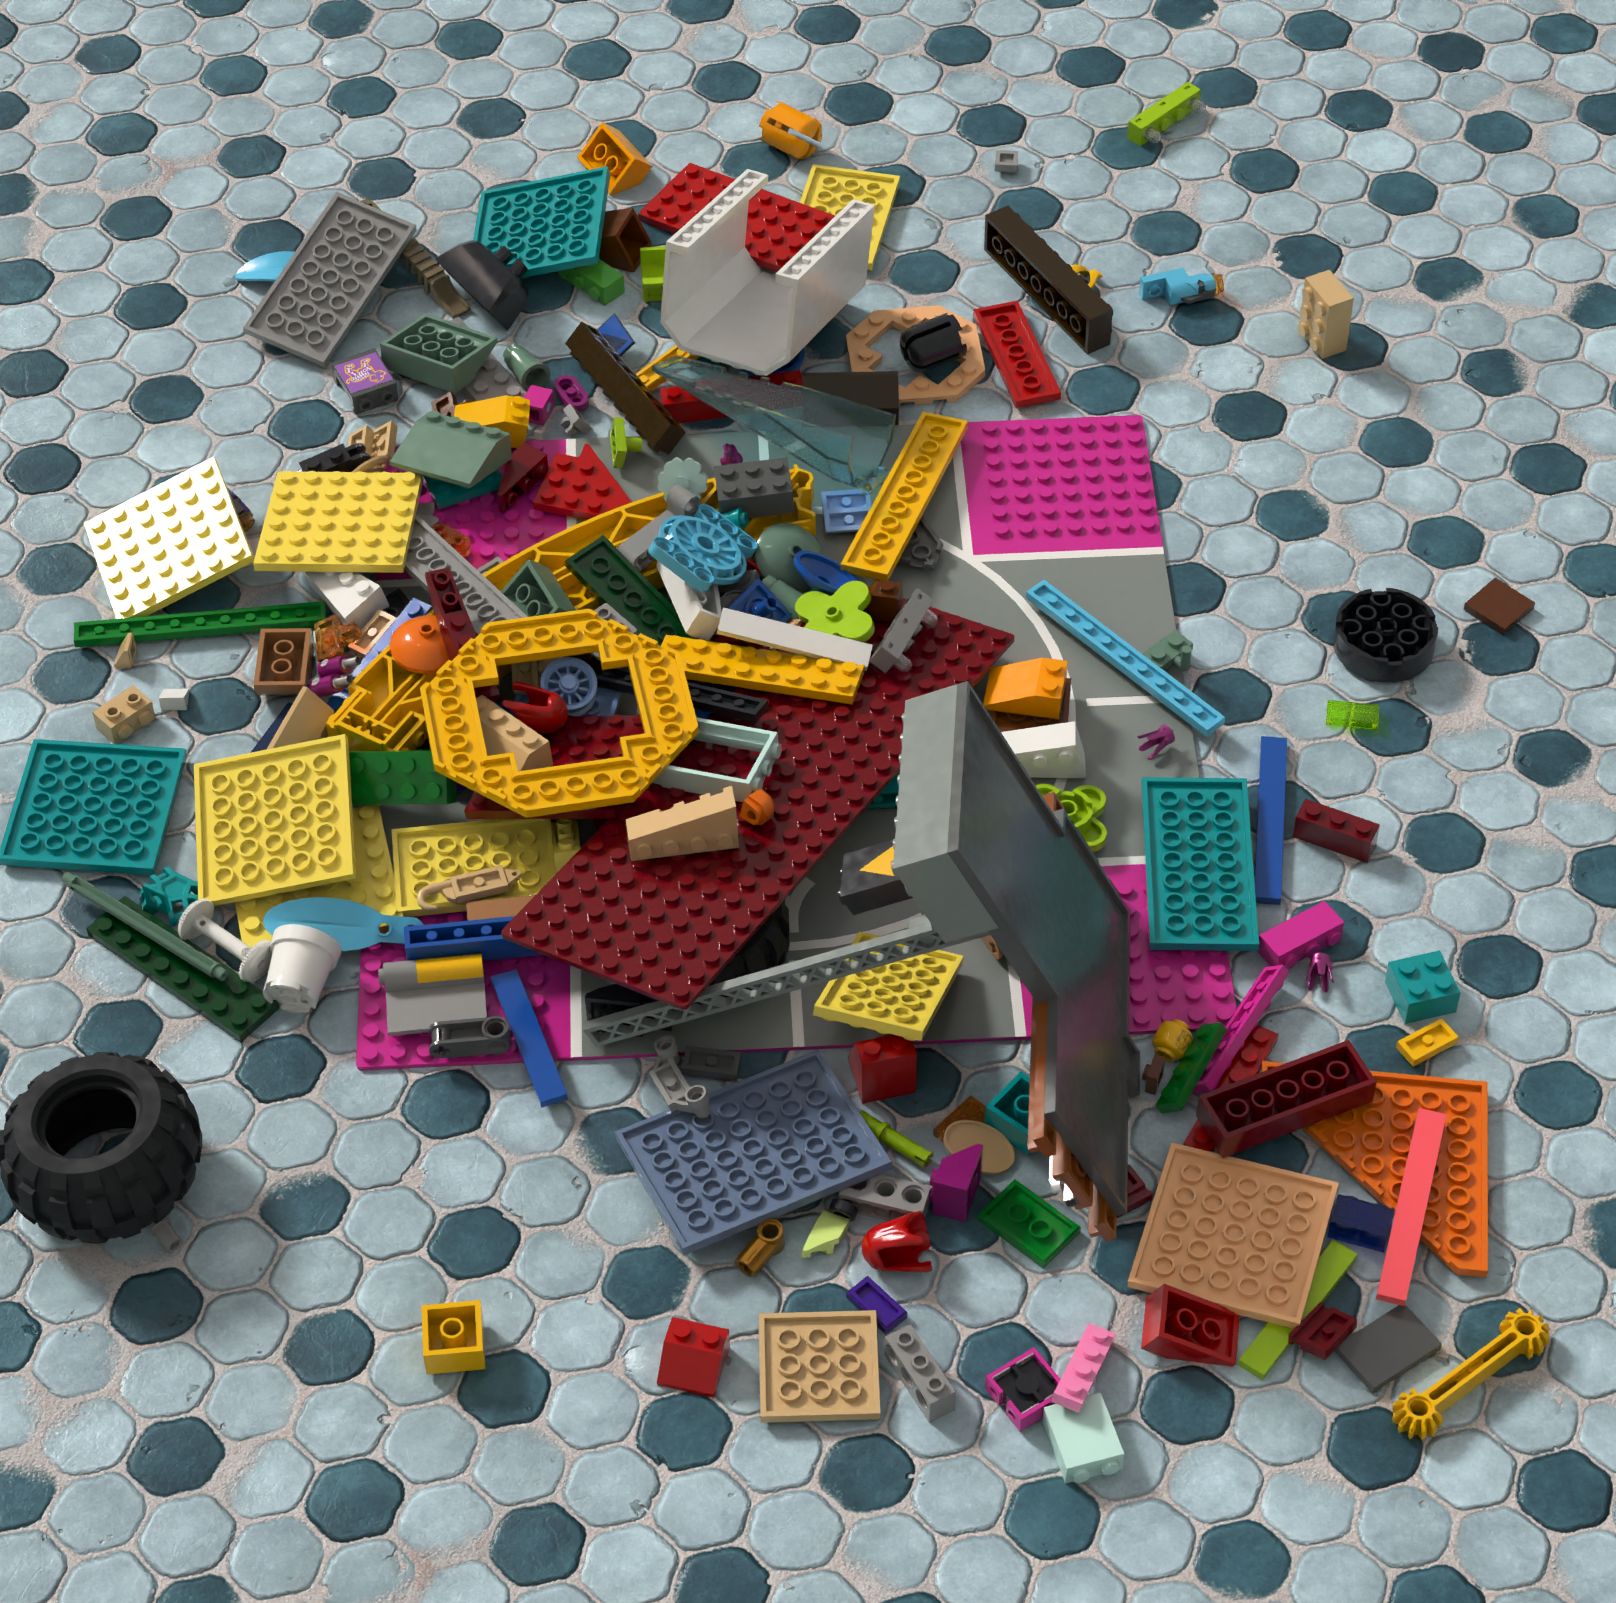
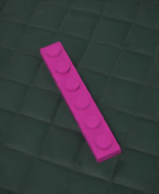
(1241, 1024)

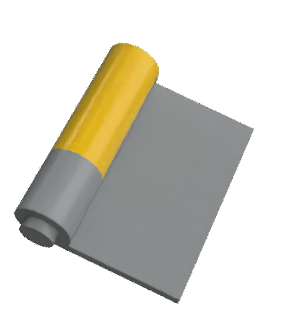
(432, 992)

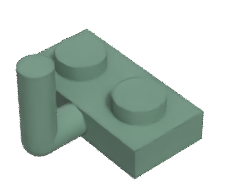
(1171, 650)

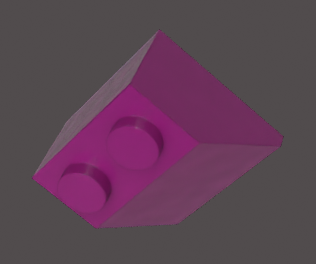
(956, 1183)

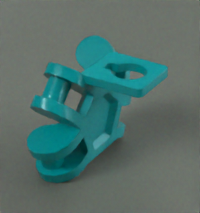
(168, 889)

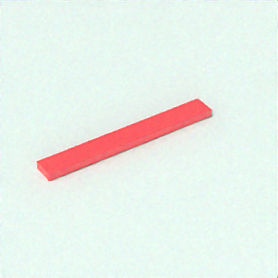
(1411, 1207)

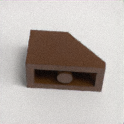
(885, 600)

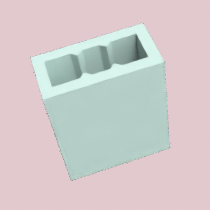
(1083, 1441)

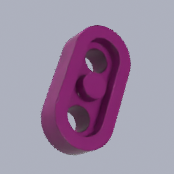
(571, 392)

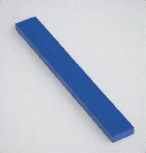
(1270, 820)

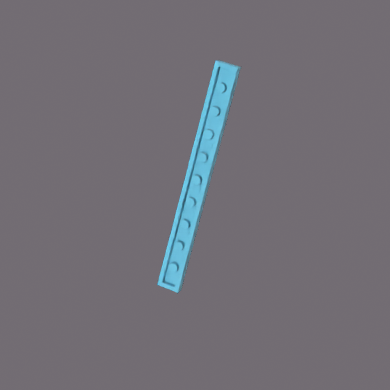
(1125, 658)

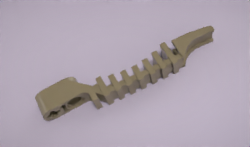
(432, 275)

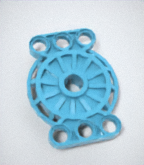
(703, 548)

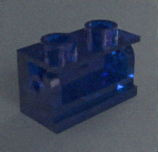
(1360, 1223)

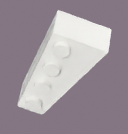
(348, 595)
(697, 610)
(1049, 750)

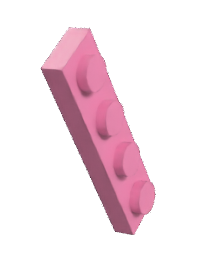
(1083, 1367)

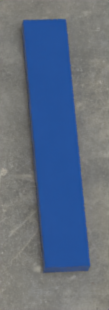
(529, 1038)

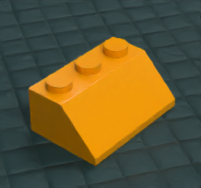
(614, 150)

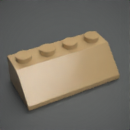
(304, 720)
(507, 735)

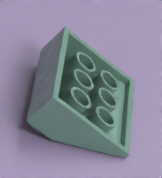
(437, 352)
(452, 449)

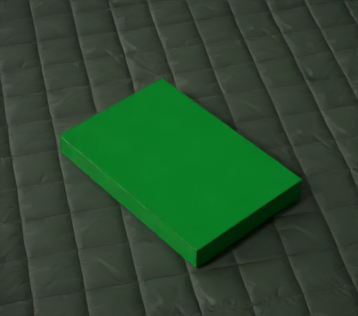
(1029, 1223)

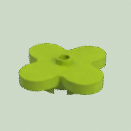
(839, 613)
(1083, 808)

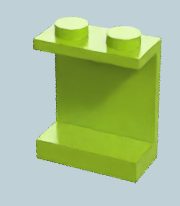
(652, 272)

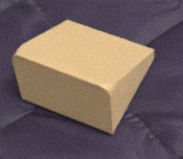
(126, 652)

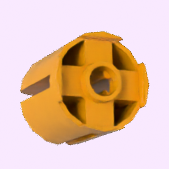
(787, 118)

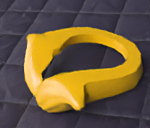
(1094, 275)

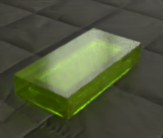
(1352, 714)

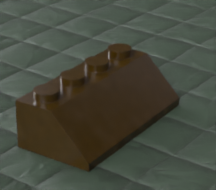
(868, 388)

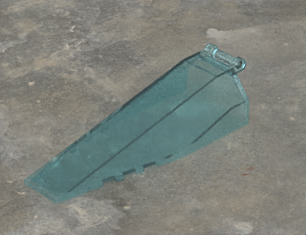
(818, 428)

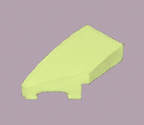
(825, 1234)

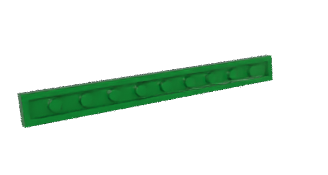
(199, 624)

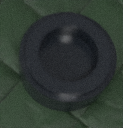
(843, 1209)

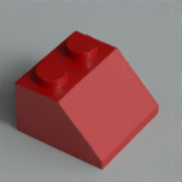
(693, 1357)

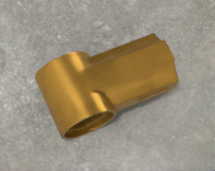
(760, 1248)

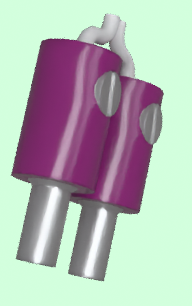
(330, 673)

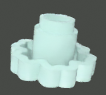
(684, 473)

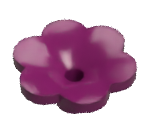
(731, 455)

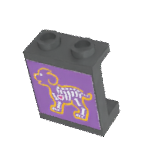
(365, 380)

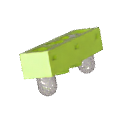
(1164, 113)

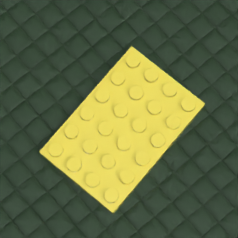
(835, 187)
(447, 850)
(891, 997)

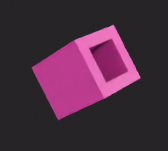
(540, 404)

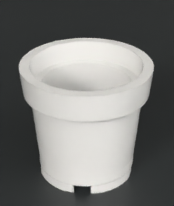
(299, 966)

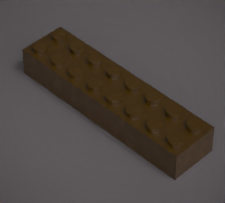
(1048, 279)

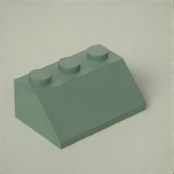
(537, 591)

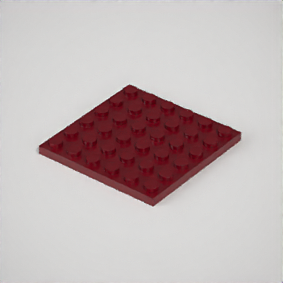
(576, 742)

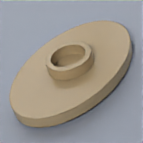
(997, 1150)

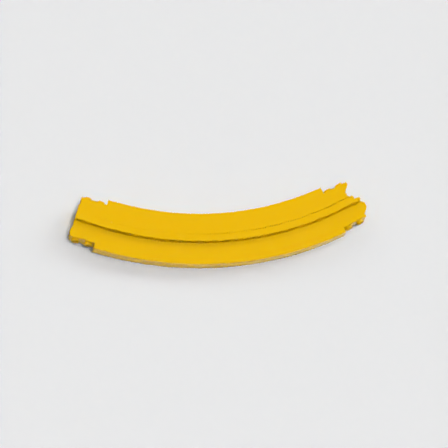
(386, 699)

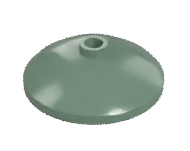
(776, 553)

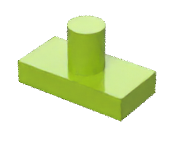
(621, 443)

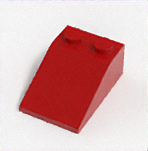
(1189, 1328)

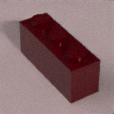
(1336, 830)

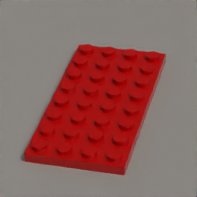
(775, 224)

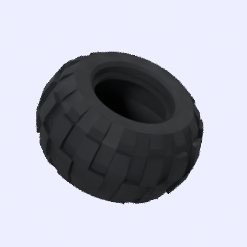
(114, 1190)

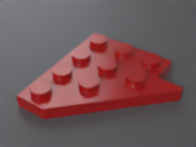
(579, 487)

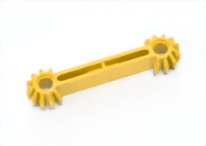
(1470, 1374)

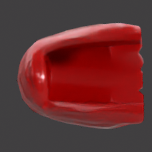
(543, 713)
(898, 1244)

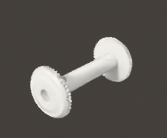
(197, 921)

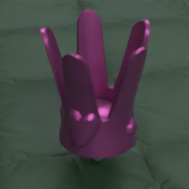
(1162, 736)
(1320, 964)

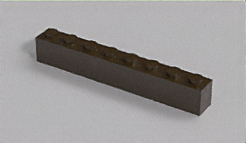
(625, 389)

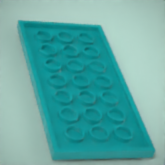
(1199, 864)

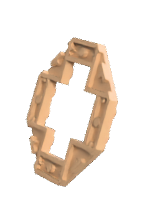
(920, 390)

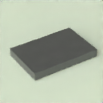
(1388, 1347)

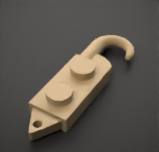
(470, 886)

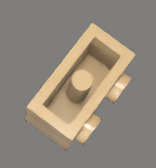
(124, 715)

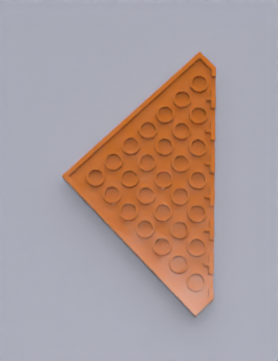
(1375, 1146)

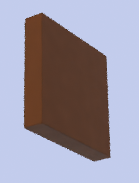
(1499, 606)

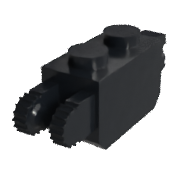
(336, 459)

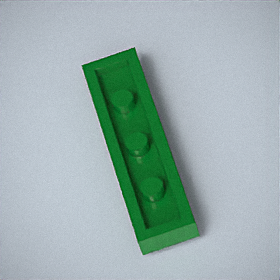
(1191, 1067)

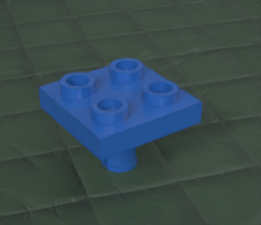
(761, 602)

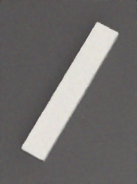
(793, 638)

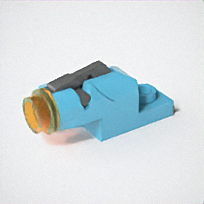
(1179, 287)

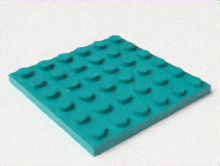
(547, 221)
(93, 807)

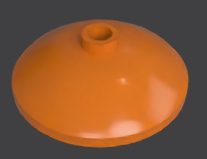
(419, 645)

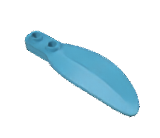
(264, 267)
(346, 921)

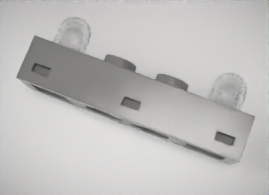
(899, 634)

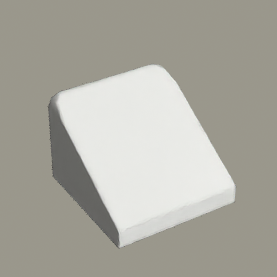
(174, 699)

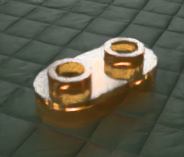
(456, 539)

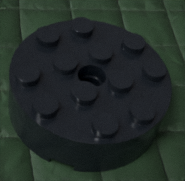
(1385, 635)

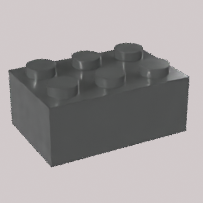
(756, 487)

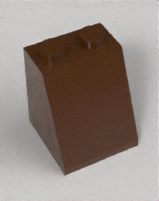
(622, 239)

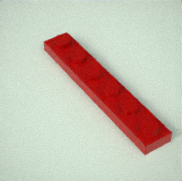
(1244, 1064)

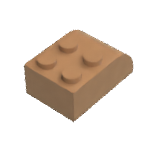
(284, 661)

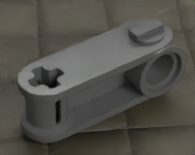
(470, 1037)

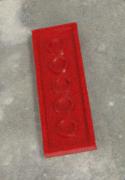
(1017, 354)

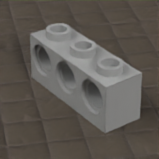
(901, 1192)
(920, 1373)

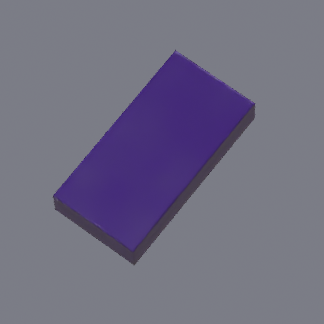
(870, 1296)

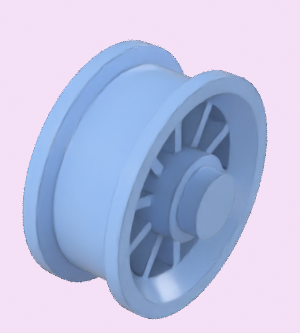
(573, 682)

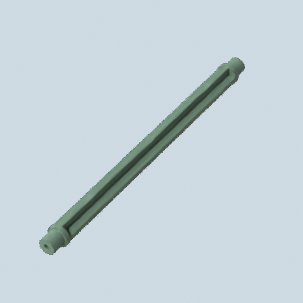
(145, 926)

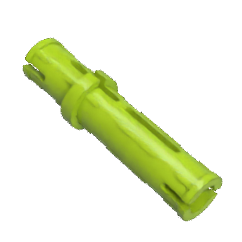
(897, 1141)

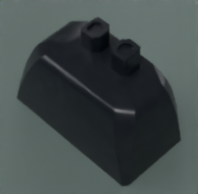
(488, 278)

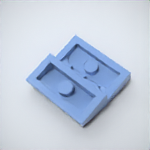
(844, 510)

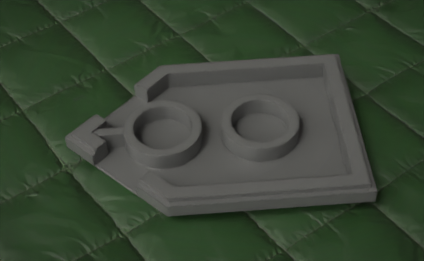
(922, 547)

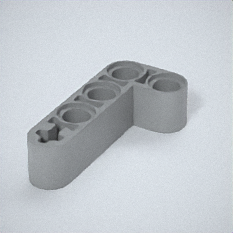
(635, 548)

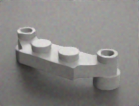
(672, 1083)

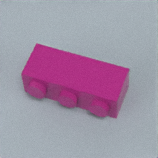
(1301, 936)

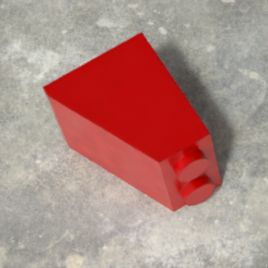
(883, 1067)

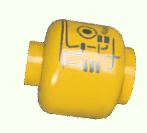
(1172, 1040)

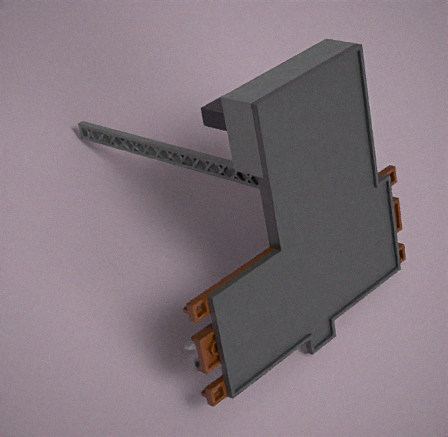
(1005, 864)

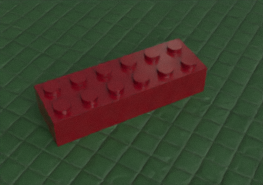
(1285, 1098)

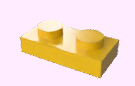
(1427, 1042)

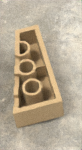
(685, 828)

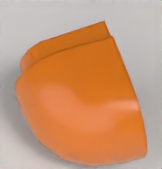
(758, 808)

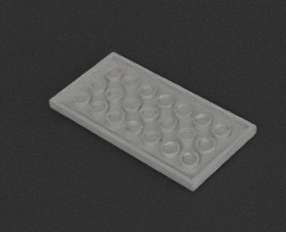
(330, 279)

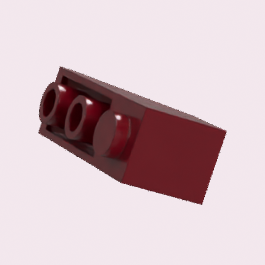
(521, 473)

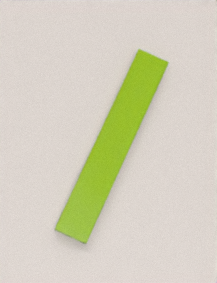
(1273, 1338)

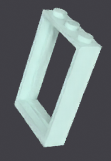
(732, 736)

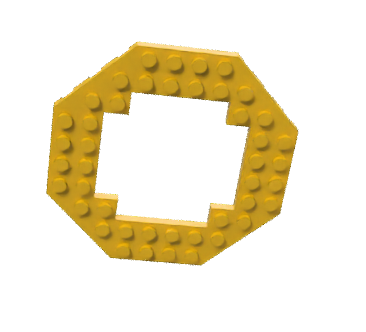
(457, 732)

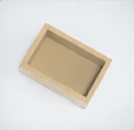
(1325, 314)

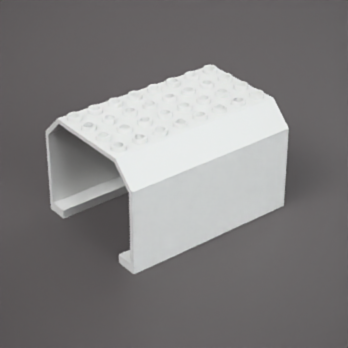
(745, 317)

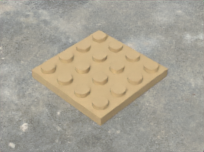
(818, 1366)

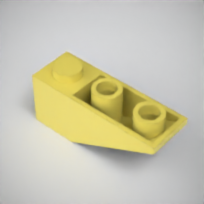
(565, 841)

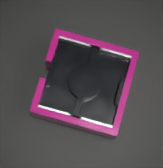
(1023, 1387)

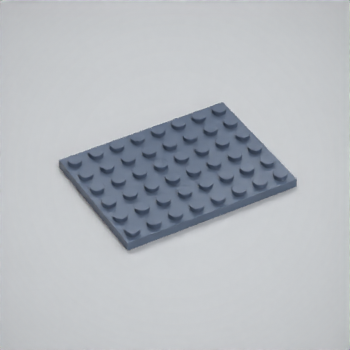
(757, 1154)

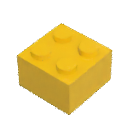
(453, 1337)

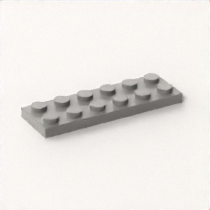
(491, 379)

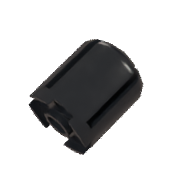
(932, 343)

